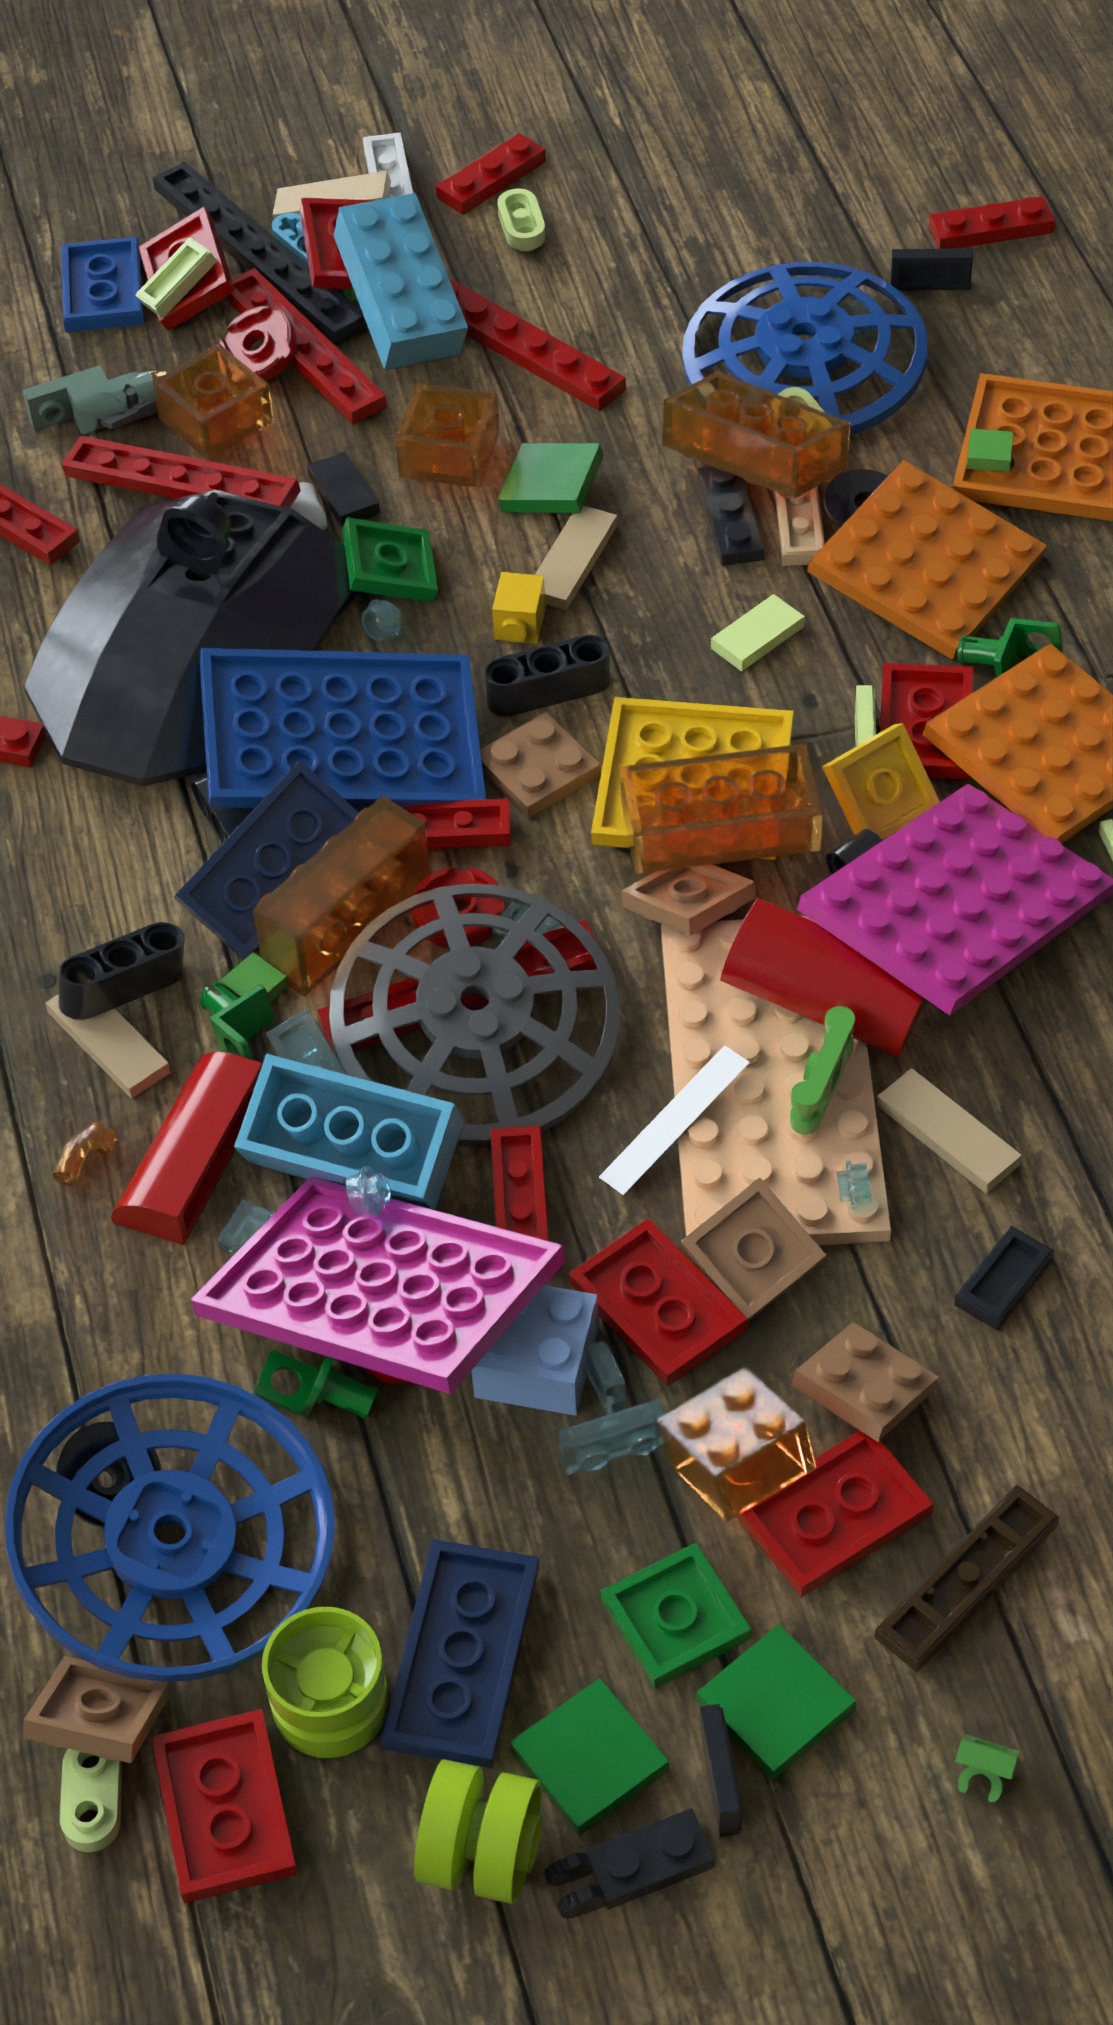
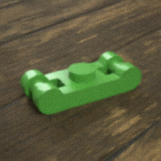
(823, 1072)

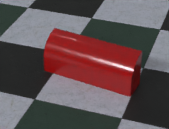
(812, 971)
(190, 1149)

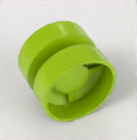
(326, 1682)
(495, 1834)

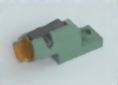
(92, 400)

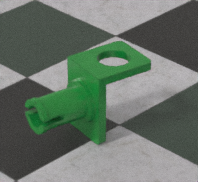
(1006, 650)
(237, 1018)
(314, 1387)

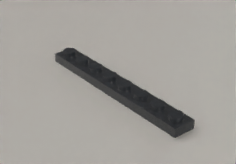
(258, 249)

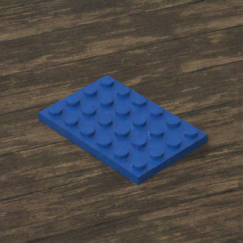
(354, 718)

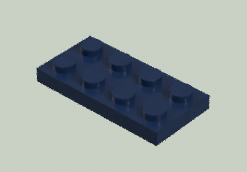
(262, 854)
(461, 1654)

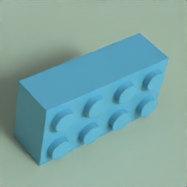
(400, 281)
(336, 1124)

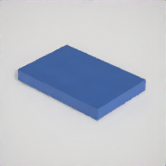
(101, 284)

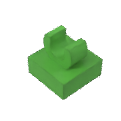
(986, 1759)

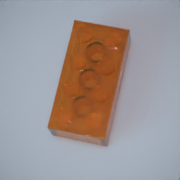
(756, 434)
(721, 808)
(339, 891)

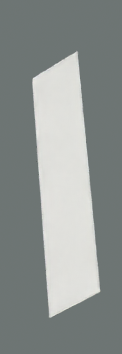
(673, 1120)

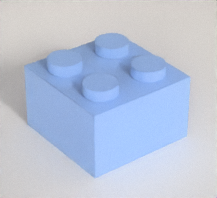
(542, 1353)

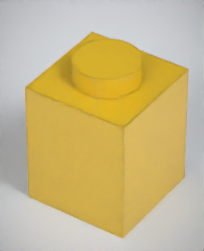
(519, 607)

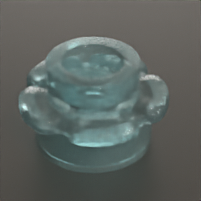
(381, 620)
(854, 1184)
(368, 1192)

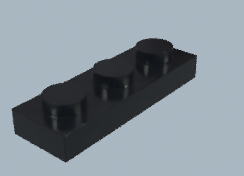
(730, 516)

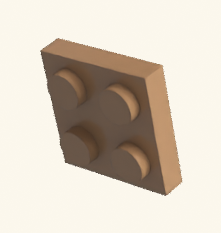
(538, 765)
(688, 896)
(753, 1249)
(865, 1381)
(95, 1711)

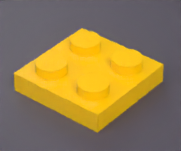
(881, 783)

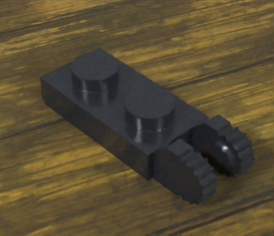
(633, 1864)

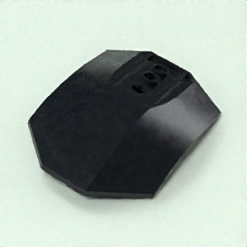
(124, 652)

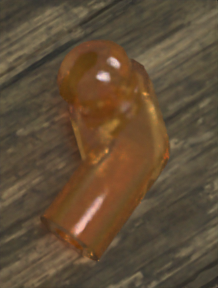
(77, 1147)

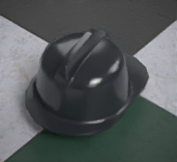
(195, 535)

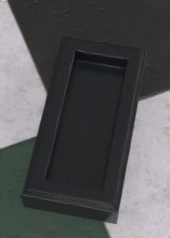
(931, 269)
(343, 488)
(1004, 1278)
(720, 1770)

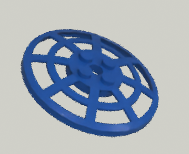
(831, 343)
(162, 1499)

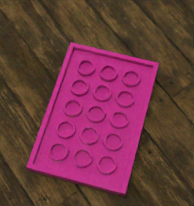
(957, 898)
(384, 1291)

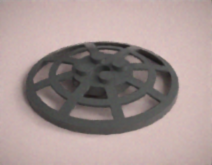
(486, 1031)

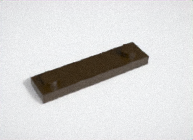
(966, 1578)

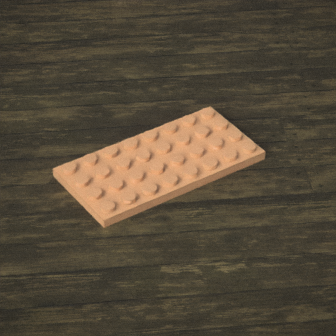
(748, 1123)

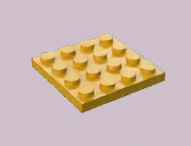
(671, 730)

